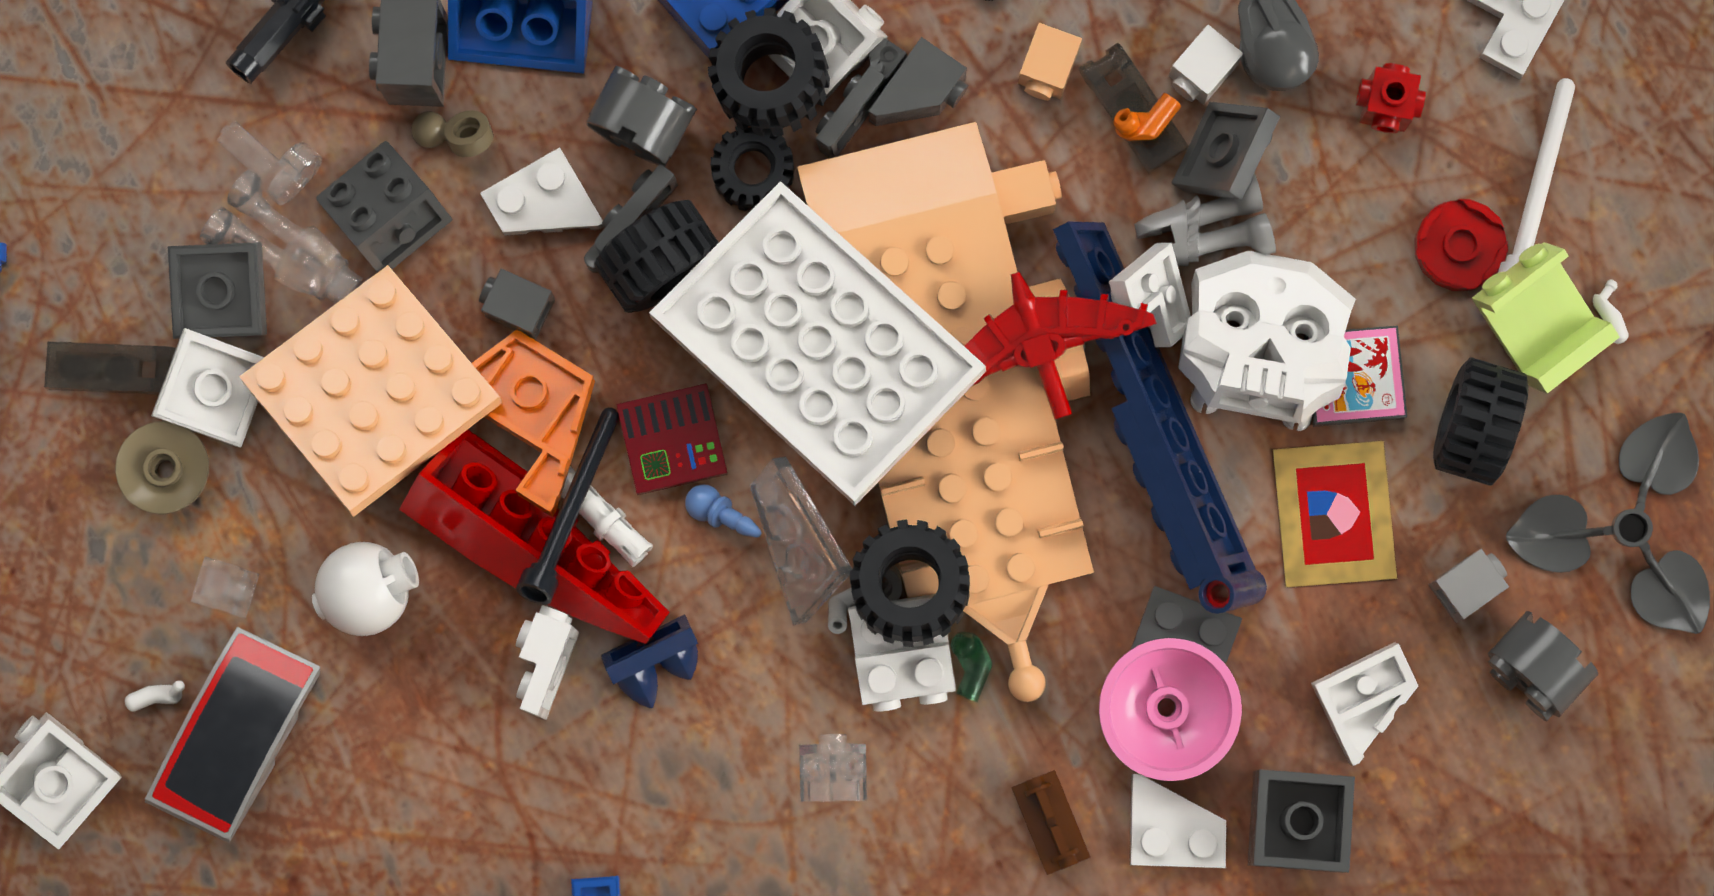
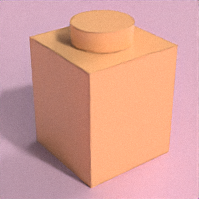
(1049, 62)
(1027, 191)

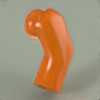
(1146, 125)

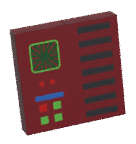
(672, 439)

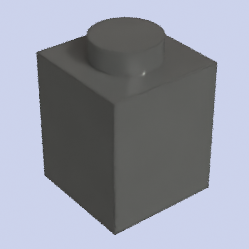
(516, 303)

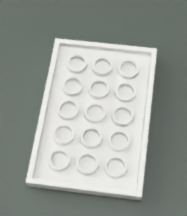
(817, 342)

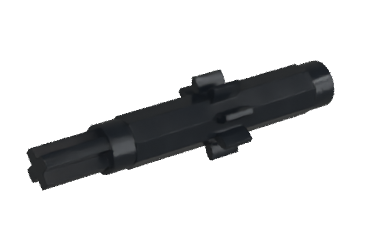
(273, 34)

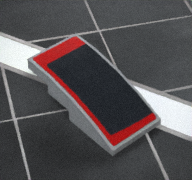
(232, 735)

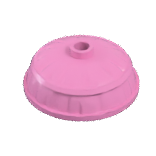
(1204, 712)

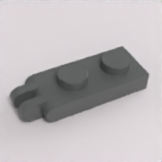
(649, 194)

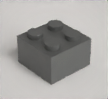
(410, 51)
(1301, 821)

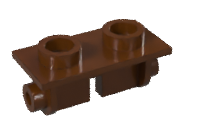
(1050, 822)

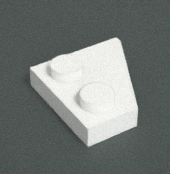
(542, 199)
(1364, 697)
(1173, 829)

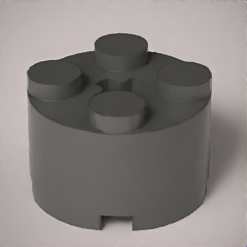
(640, 116)
(1541, 666)

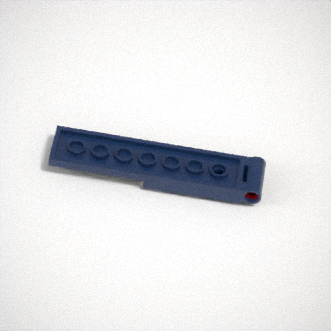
(1164, 442)

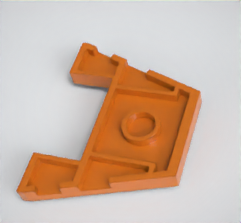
(540, 405)

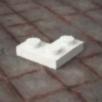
(1518, 32)
(1155, 282)

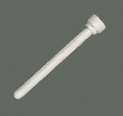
(1543, 172)

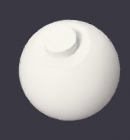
(363, 588)

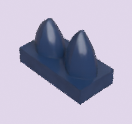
(633, 662)

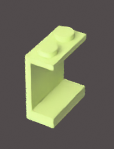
(1542, 318)

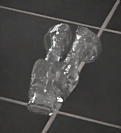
(307, 262)

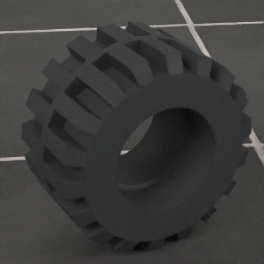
(763, 37)
(654, 254)
(1481, 421)
(903, 544)

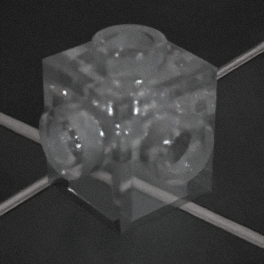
(833, 770)

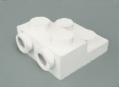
(844, 34)
(548, 646)
(899, 672)
(53, 779)

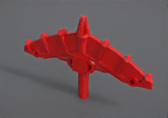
(1042, 330)

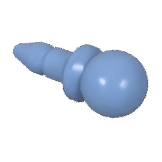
(706, 504)

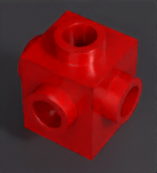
(1383, 112)

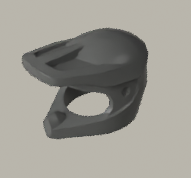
(1276, 43)

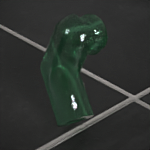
(974, 661)

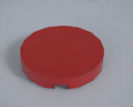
(1460, 244)

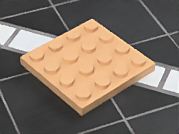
(370, 390)

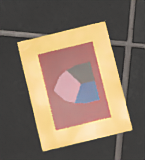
(1334, 514)

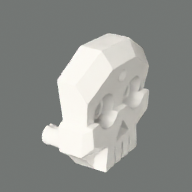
(1263, 362)

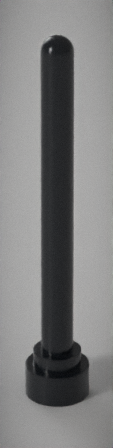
(539, 581)

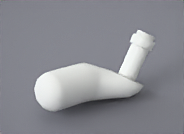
(1609, 312)
(154, 694)

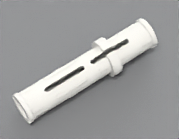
(611, 525)

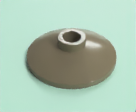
(144, 453)

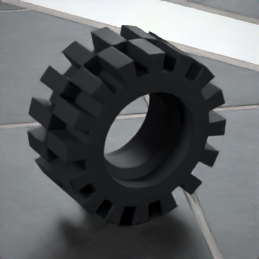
(735, 145)

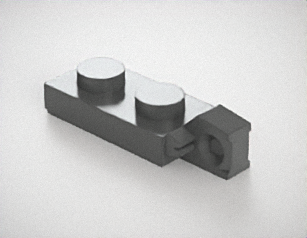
(860, 94)

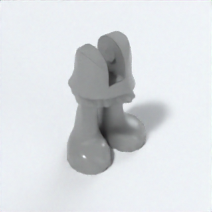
(1187, 218)

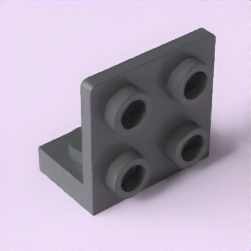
(384, 208)

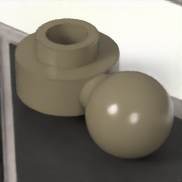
(466, 132)

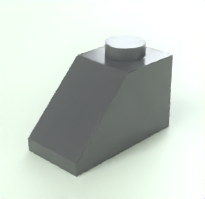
(920, 86)

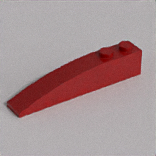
(474, 507)

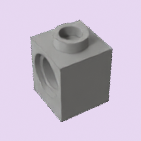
(1470, 584)

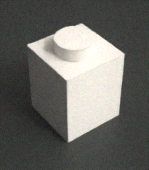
(1204, 66)

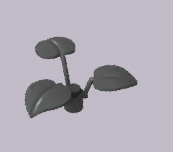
(1555, 532)

